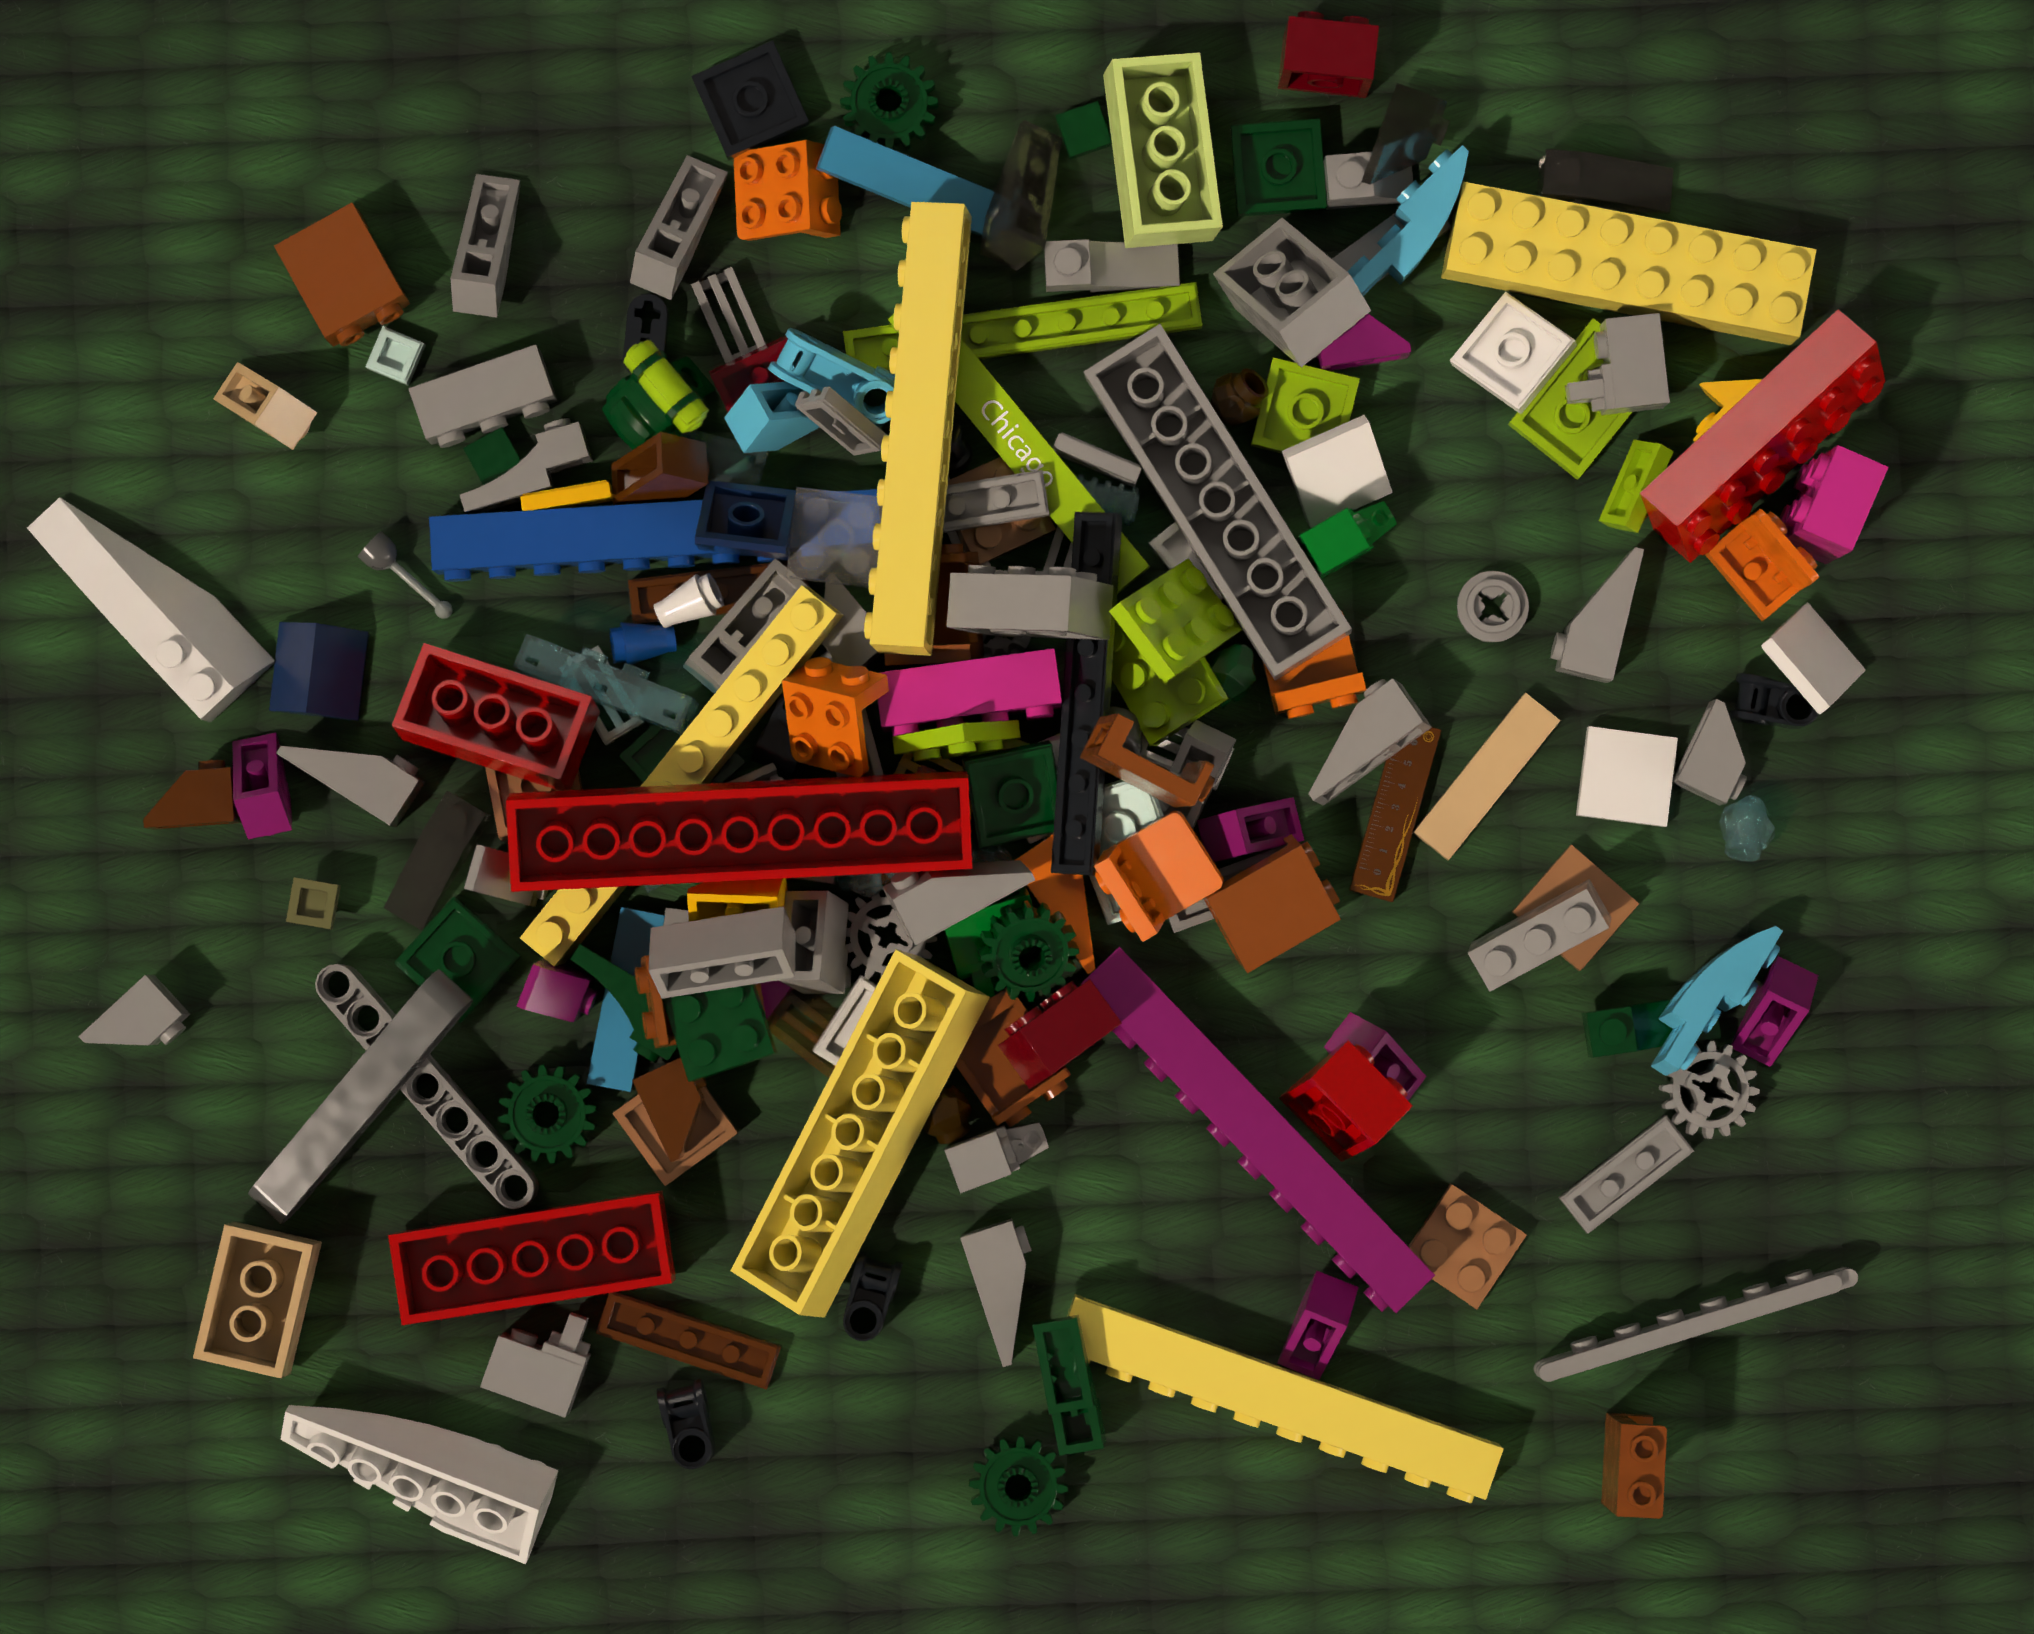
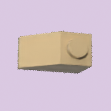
(265, 405)

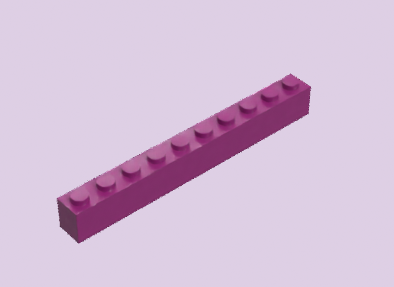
(1261, 1134)

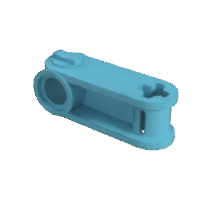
(825, 366)

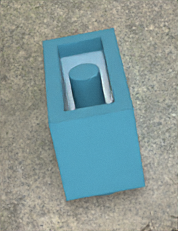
(768, 417)

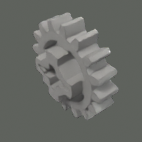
(878, 954)
(1701, 1109)

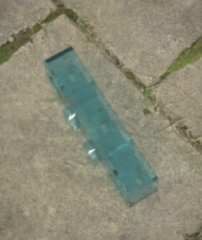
(589, 674)

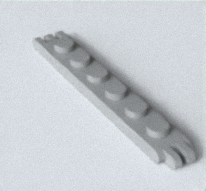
(1675, 1326)

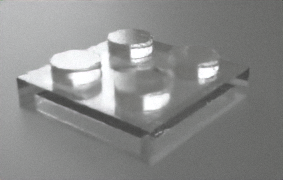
(833, 537)

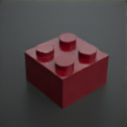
(1328, 55)
(1049, 1040)

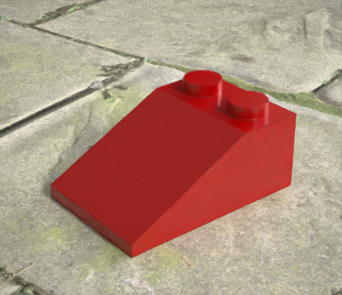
(1347, 1101)

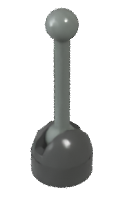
(382, 554)

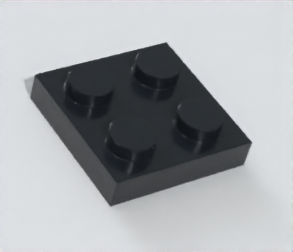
(750, 100)

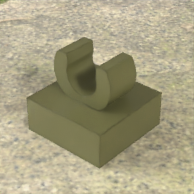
(313, 903)

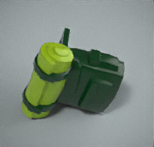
(656, 396)

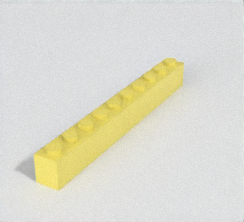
(919, 429)
(700, 752)
(1287, 1400)

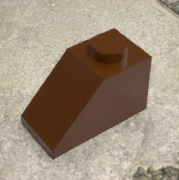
(660, 470)
(197, 799)
(671, 1104)

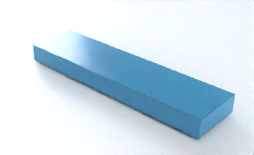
(899, 176)
(613, 1056)

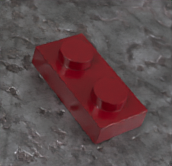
(747, 369)

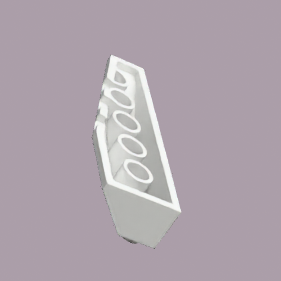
(157, 610)
(457, 1480)

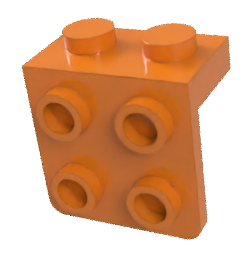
(785, 193)
(1763, 563)
(1322, 679)
(826, 713)
(1157, 873)

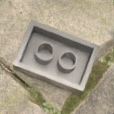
(1292, 292)
(1030, 603)

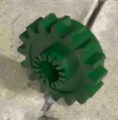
(883, 80)
(1020, 929)
(572, 1109)
(1018, 1509)

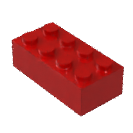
(496, 718)

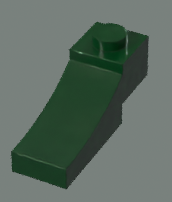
(624, 989)
(1630, 1029)
(1069, 1385)

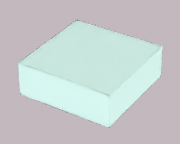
(395, 355)

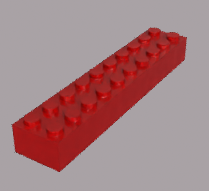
(738, 831)

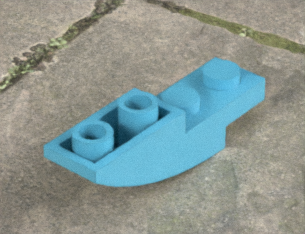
(1423, 214)
(1719, 983)

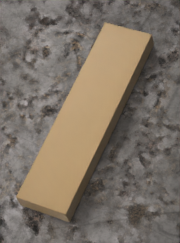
(1486, 776)

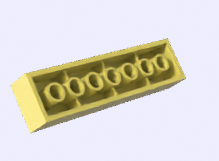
(1628, 263)
(859, 1134)

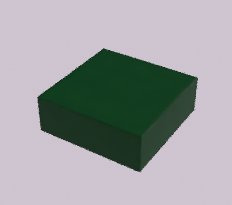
(1083, 130)
(492, 455)

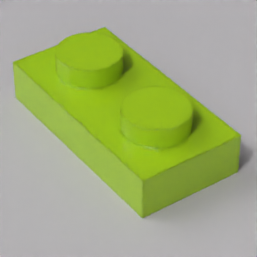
(1642, 465)

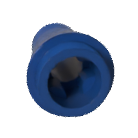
(640, 642)

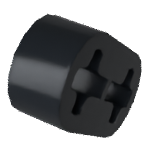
(635, 325)

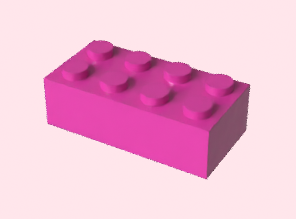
(971, 691)

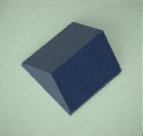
(746, 520)
(319, 670)

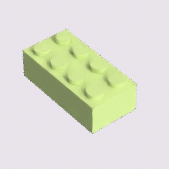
(1162, 150)

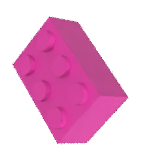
(1832, 502)

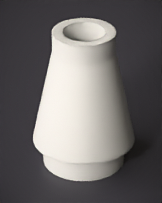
(692, 600)

